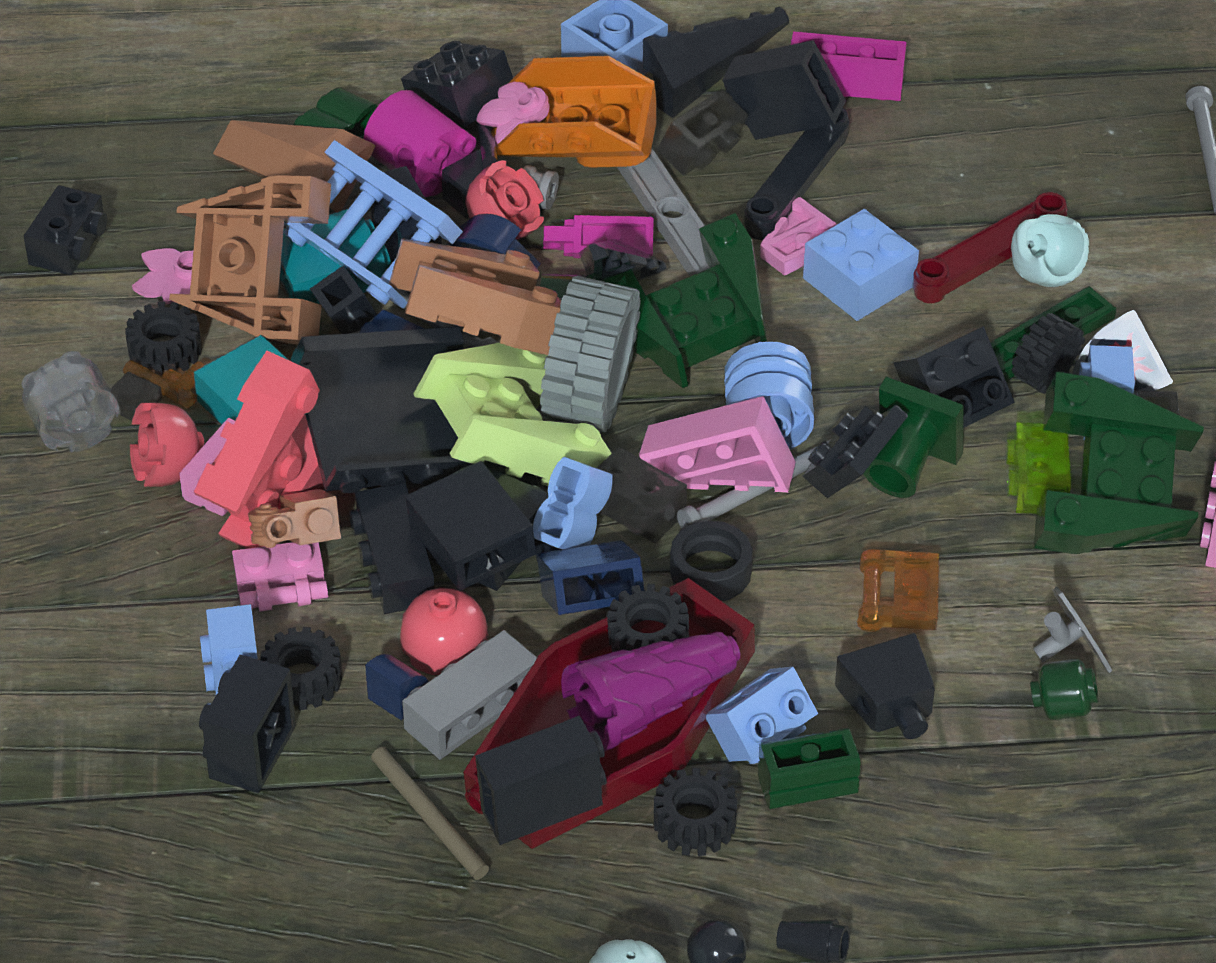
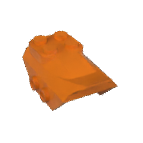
(595, 113)

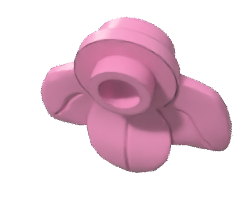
(514, 106)
(168, 274)

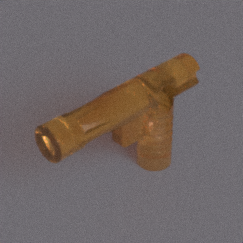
(173, 384)

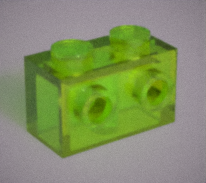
(1038, 464)

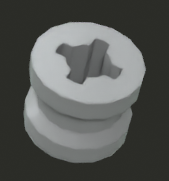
(547, 184)

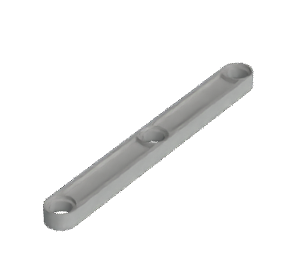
(659, 195)

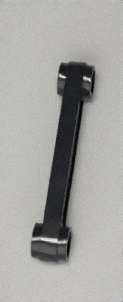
(794, 176)

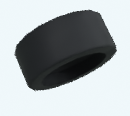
(713, 537)

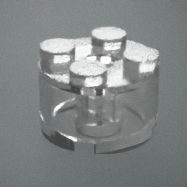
(70, 403)

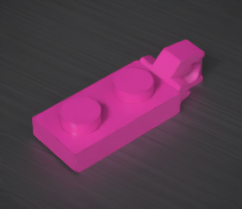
(588, 229)

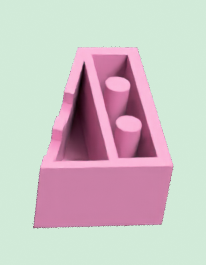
(722, 447)

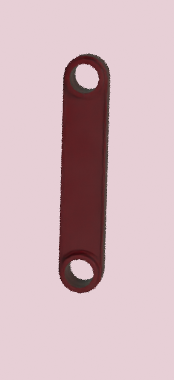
(978, 253)

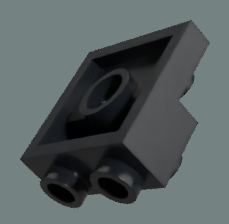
(852, 448)

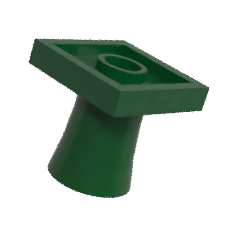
(930, 429)

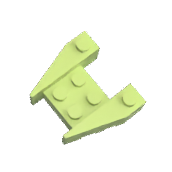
(492, 407)

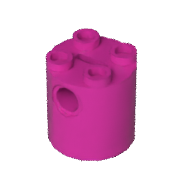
(416, 136)

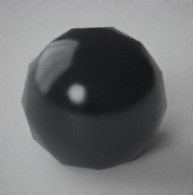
(716, 943)

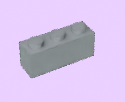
(466, 694)

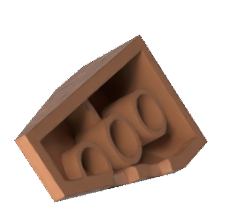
(288, 150)

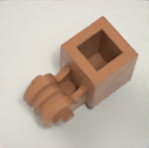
(302, 519)

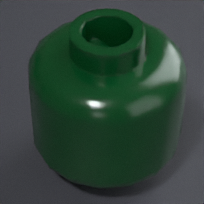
(1065, 689)

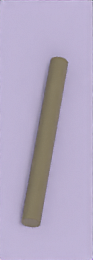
(430, 813)

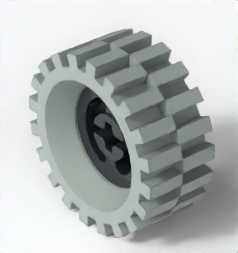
(590, 353)

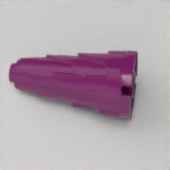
(635, 687)

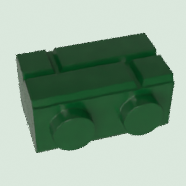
(809, 768)

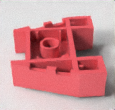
(265, 448)

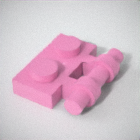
(279, 575)

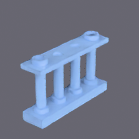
(402, 206)

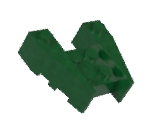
(706, 310)
(1123, 469)

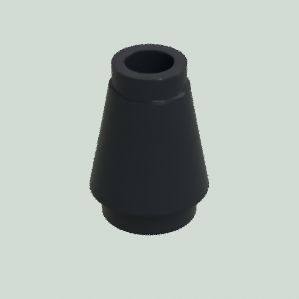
(815, 939)

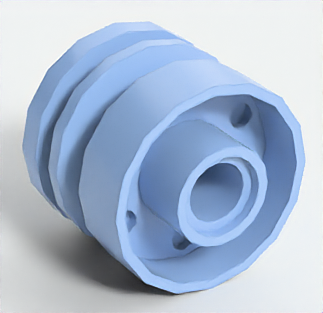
(783, 379)

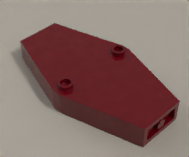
(645, 757)

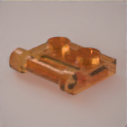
(913, 593)

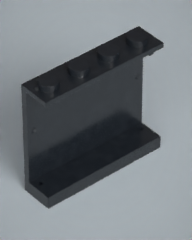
(366, 418)

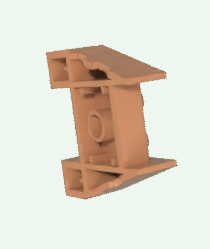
(241, 253)
(477, 292)

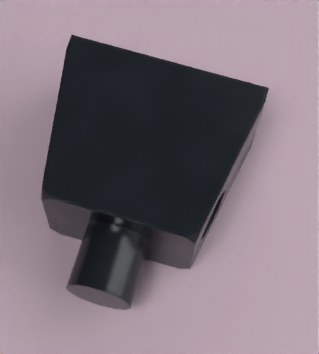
(888, 685)

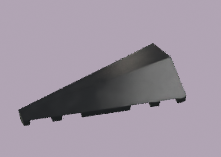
(696, 60)
(615, 257)

